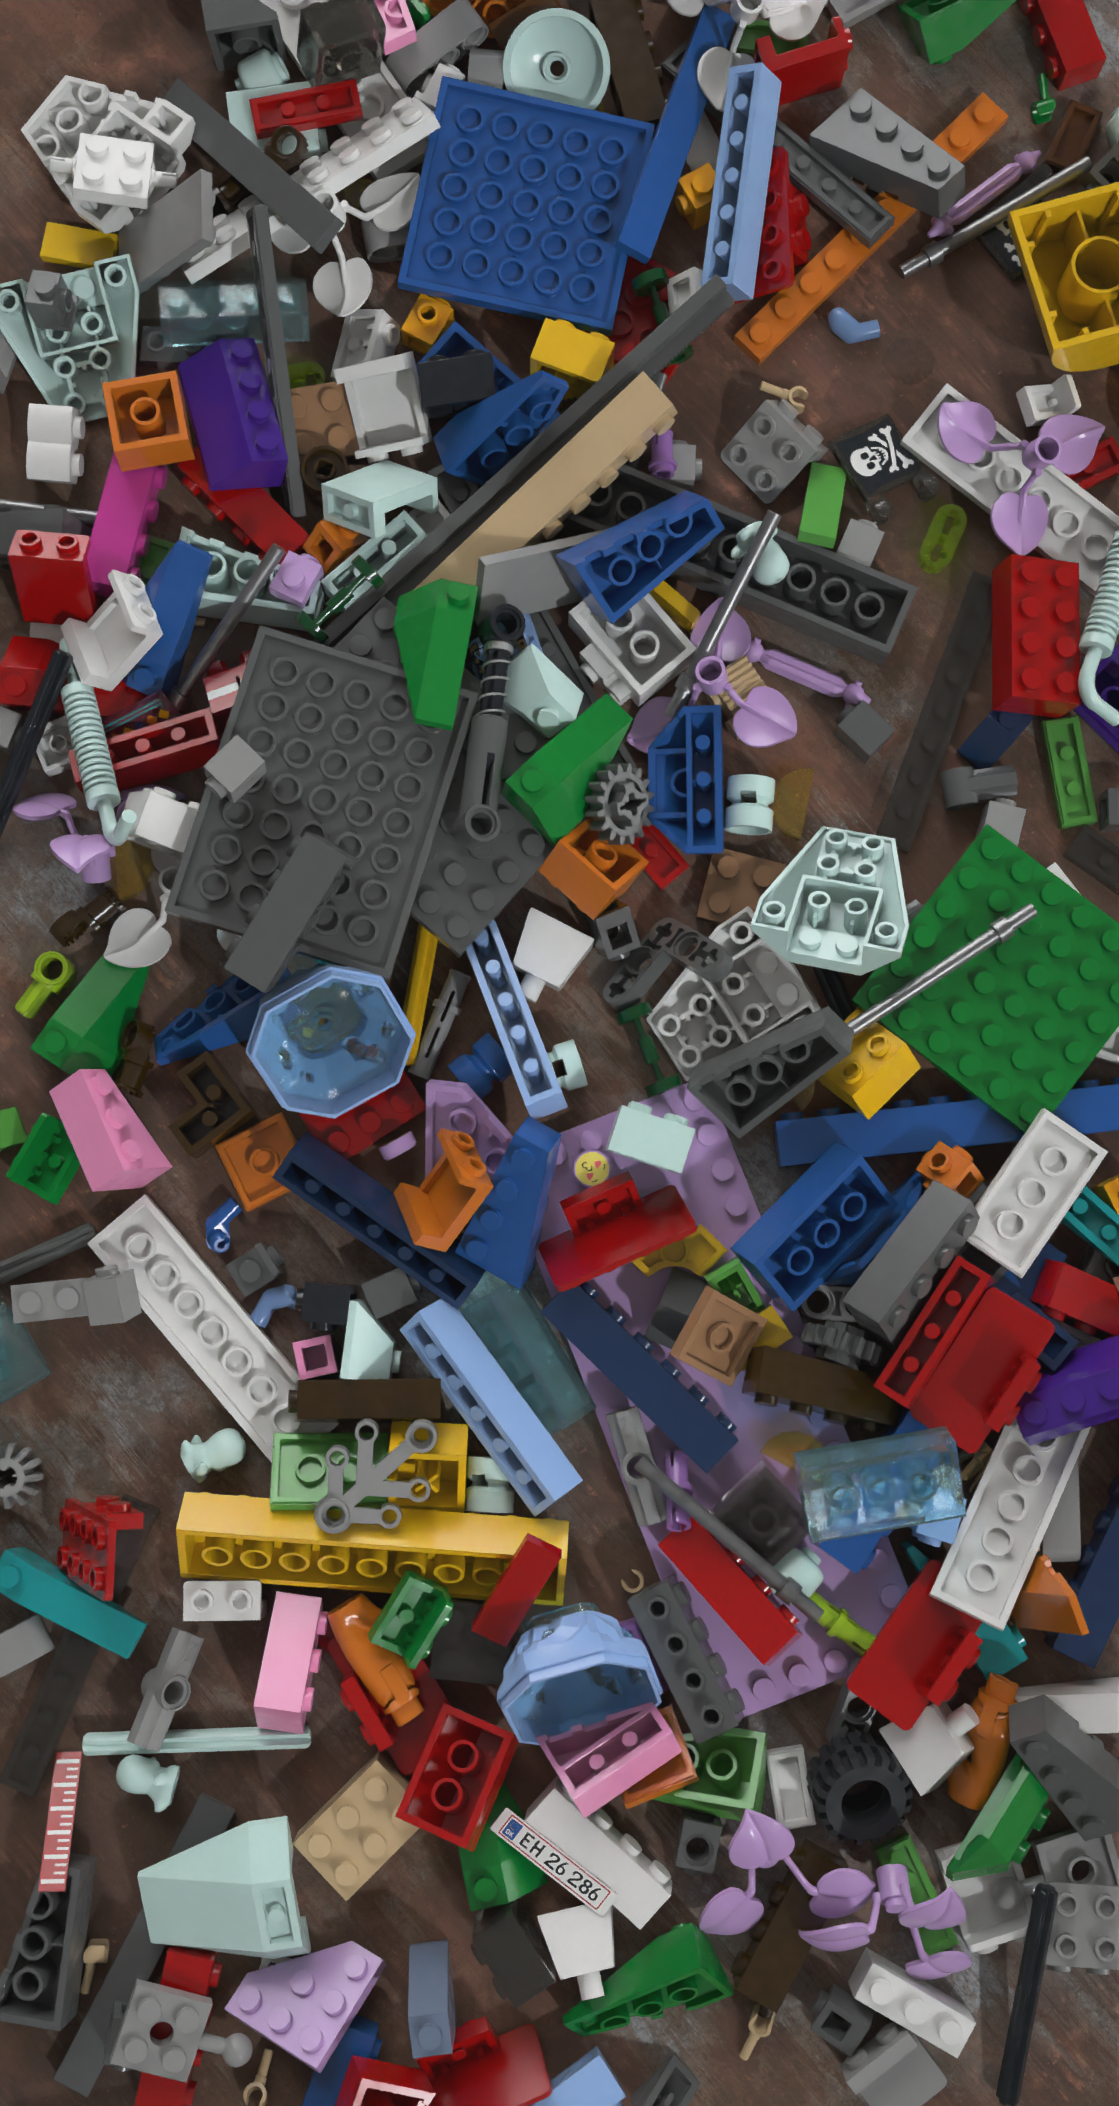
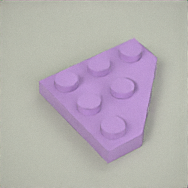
(460, 1109)
(308, 2000)

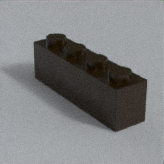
(633, 76)
(817, 1387)
(776, 1947)

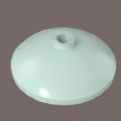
(562, 37)

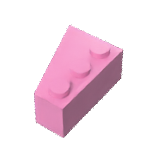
(107, 1133)
(289, 1662)
(610, 1755)

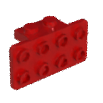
(784, 230)
(612, 1229)
(985, 1370)
(91, 1541)
(916, 1654)
(378, 1728)
(489, 2068)

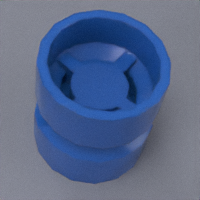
(483, 1066)

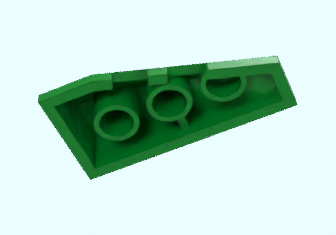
(947, 26)
(433, 645)
(555, 780)
(92, 1019)
(496, 1869)
(665, 1974)

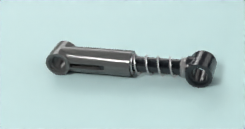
(488, 731)

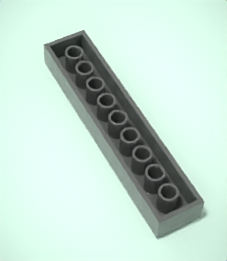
(818, 596)

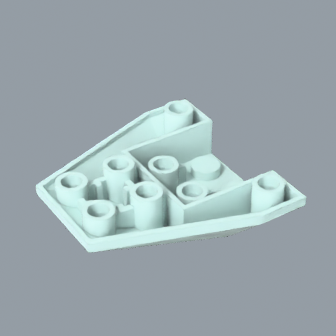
(99, 348)
(837, 904)
(229, 1894)

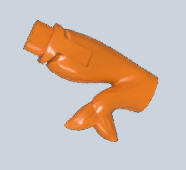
(378, 1668)
(976, 1780)

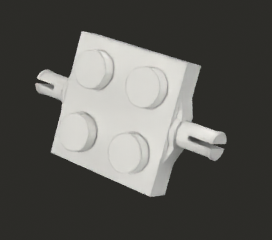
(113, 171)

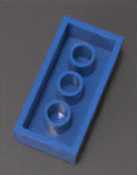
(814, 1226)

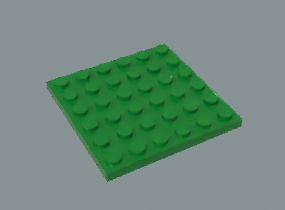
(1025, 1011)

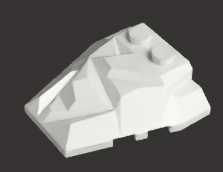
(91, 108)

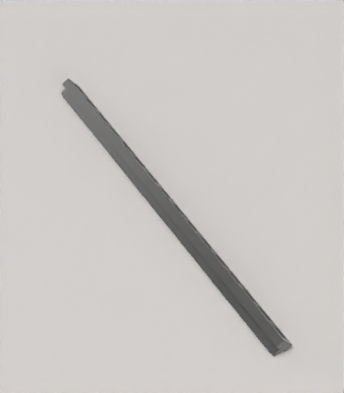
(648, 356)

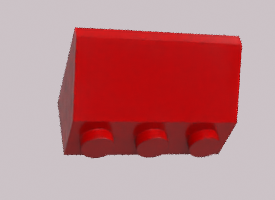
(458, 1777)

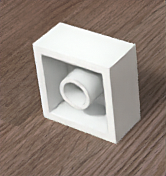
(54, 747)

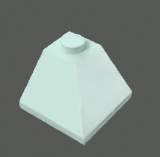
(541, 692)
(368, 1346)

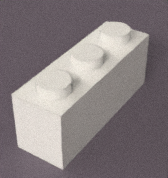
(911, 2003)

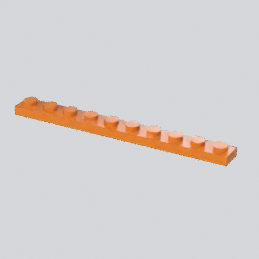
(846, 253)

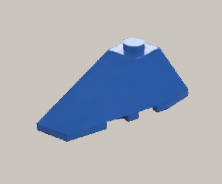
(498, 428)
(175, 597)
(218, 1021)

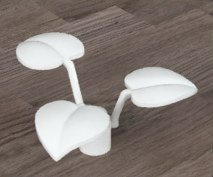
(787, 20)
(347, 284)
(138, 936)

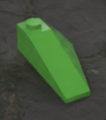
(729, 1774)

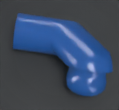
(217, 1225)

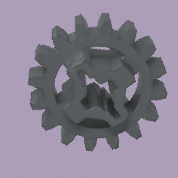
(619, 804)
(842, 1344)

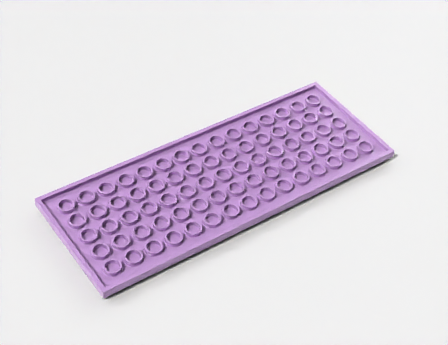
(723, 1203)

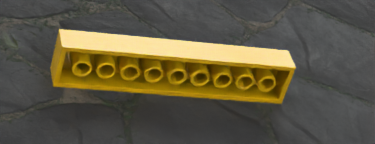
(462, 1551)

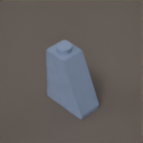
(431, 1999)

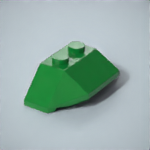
(1002, 1825)

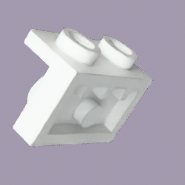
(366, 337)
(223, 1600)

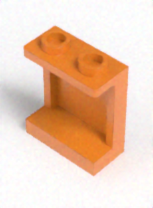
(448, 1195)

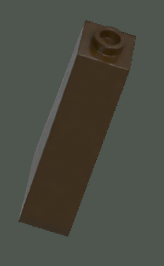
(365, 1398)

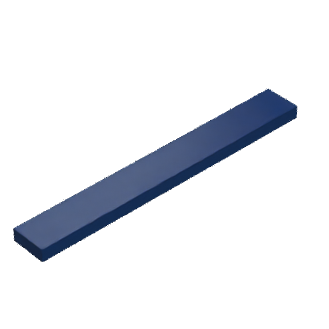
(671, 140)

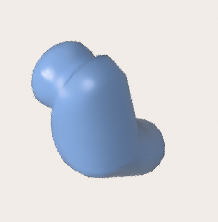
(850, 329)
(271, 1300)

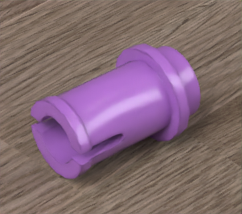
(662, 463)

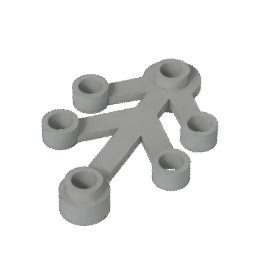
(371, 1479)

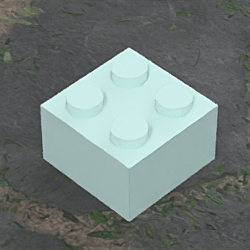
(651, 1138)

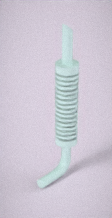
(1101, 634)
(94, 756)

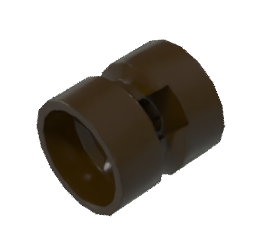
(320, 466)

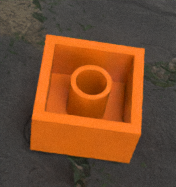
(148, 421)
(591, 869)

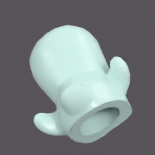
(773, 563)
(217, 1453)
(146, 1776)

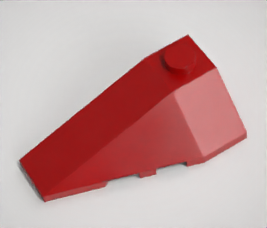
(24, 670)

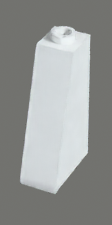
(1089, 1702)

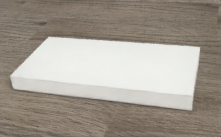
(1034, 1191)

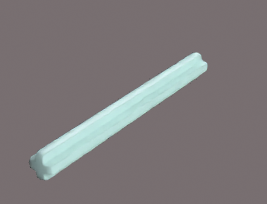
(198, 1741)

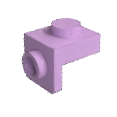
(296, 578)

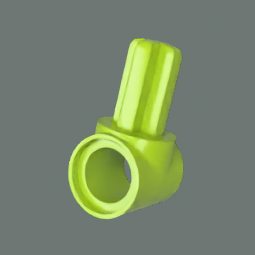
(43, 986)

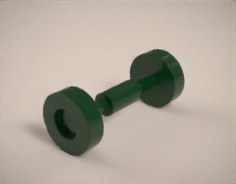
(651, 283)
(340, 599)
(648, 1049)

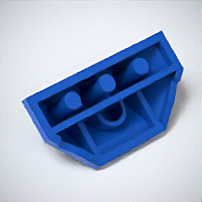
(689, 780)
(856, 1263)

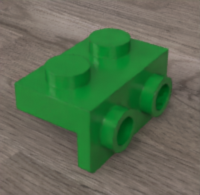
(45, 1160)
(412, 1618)

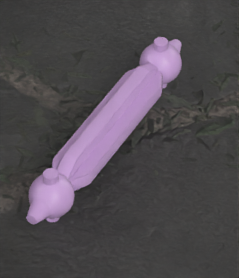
(984, 193)
(806, 674)

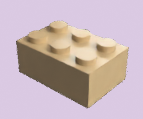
(357, 1827)

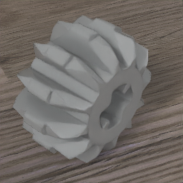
(25, 1474)

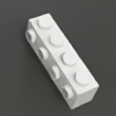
(603, 1852)

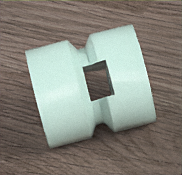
(749, 817)
(572, 1064)
(489, 1487)

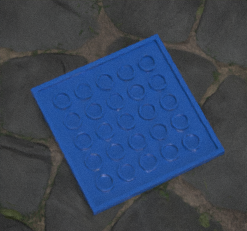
(524, 205)

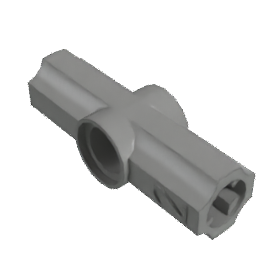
(629, 1442)
(160, 1704)

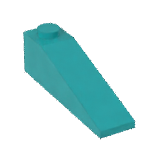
(1095, 1224)
(50, 1593)
(999, 1649)

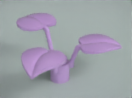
(1063, 441)
(760, 722)
(79, 853)
(762, 1844)
(895, 1894)

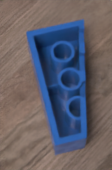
(639, 553)
(510, 1219)

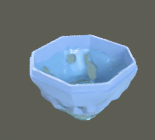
(329, 1039)
(573, 1671)

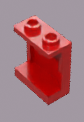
(808, 68)
(53, 576)

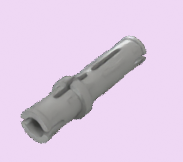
(456, 983)

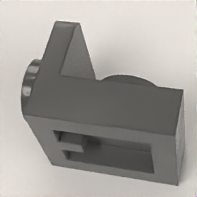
(256, 1268)

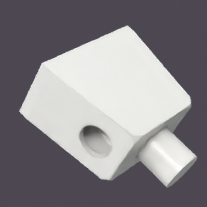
(548, 953)
(933, 1744)
(580, 1946)

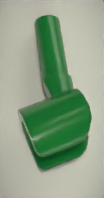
(1042, 110)

